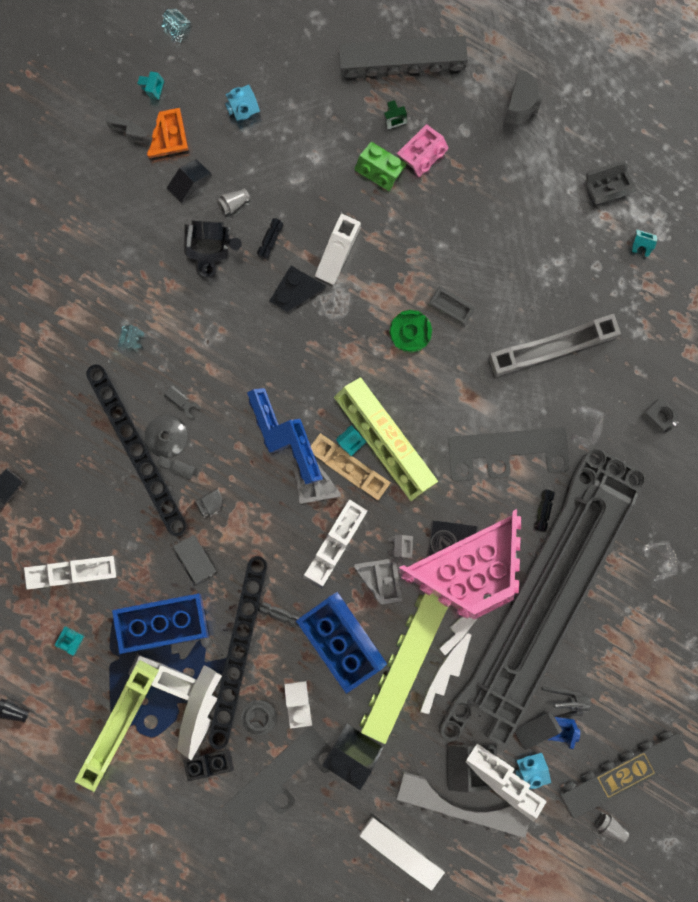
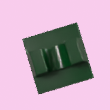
(395, 116)

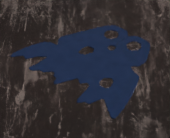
(161, 703)

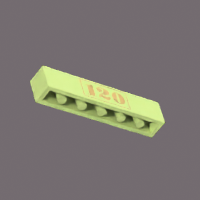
(385, 439)

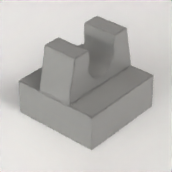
(403, 546)

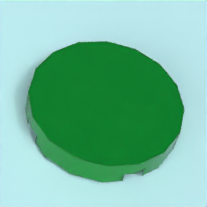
(410, 331)

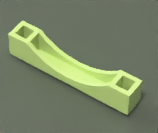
(117, 725)

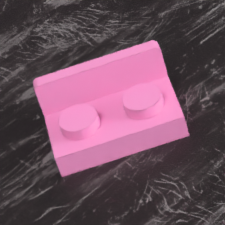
(423, 150)

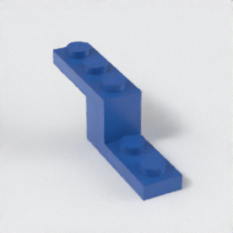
(284, 435)

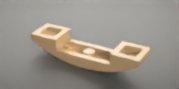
(349, 467)

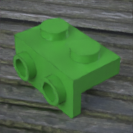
(379, 166)

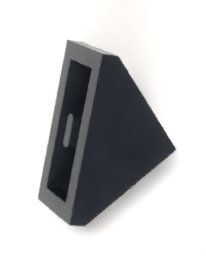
(188, 179)

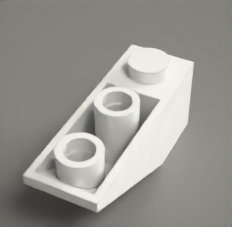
(338, 249)

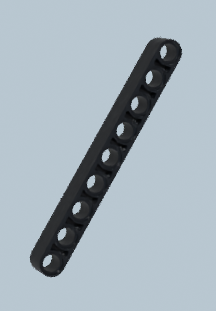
(130, 442)
(232, 661)

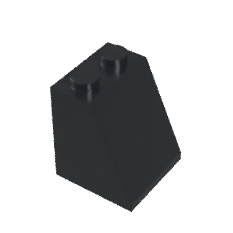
(352, 756)

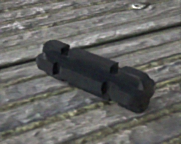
(270, 238)
(544, 510)

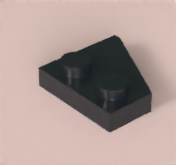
(295, 290)

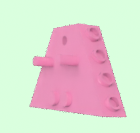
(472, 569)

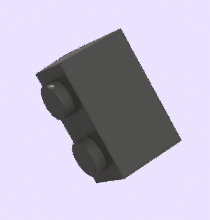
(460, 774)

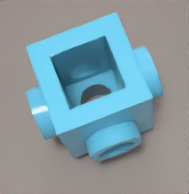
(241, 103)
(533, 771)

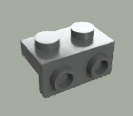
(609, 182)

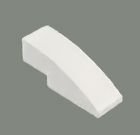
(168, 678)

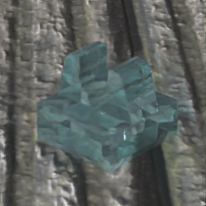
(176, 19)
(128, 336)

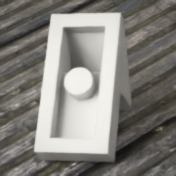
(298, 704)

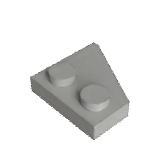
(315, 491)
(381, 579)

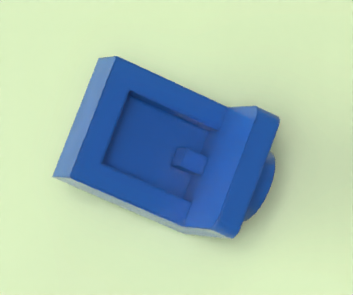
(569, 734)

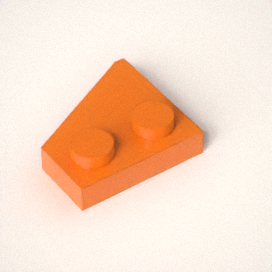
(168, 134)

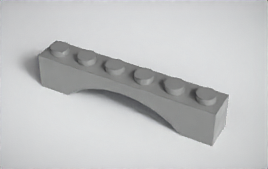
(551, 347)
(418, 792)

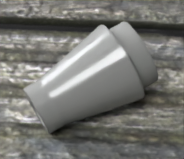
(232, 201)
(611, 828)

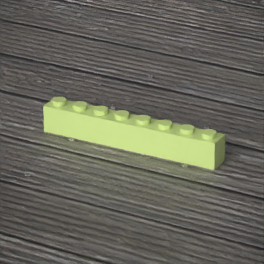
(403, 668)

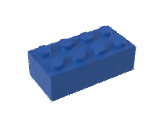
(160, 623)
(341, 642)

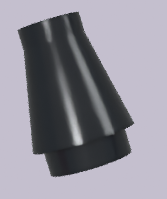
(12, 711)

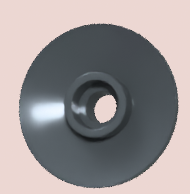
(166, 447)

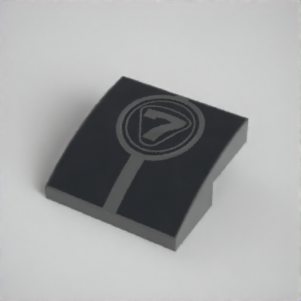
(448, 533)

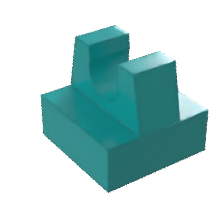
(152, 85)
(644, 239)
(351, 440)
(69, 641)

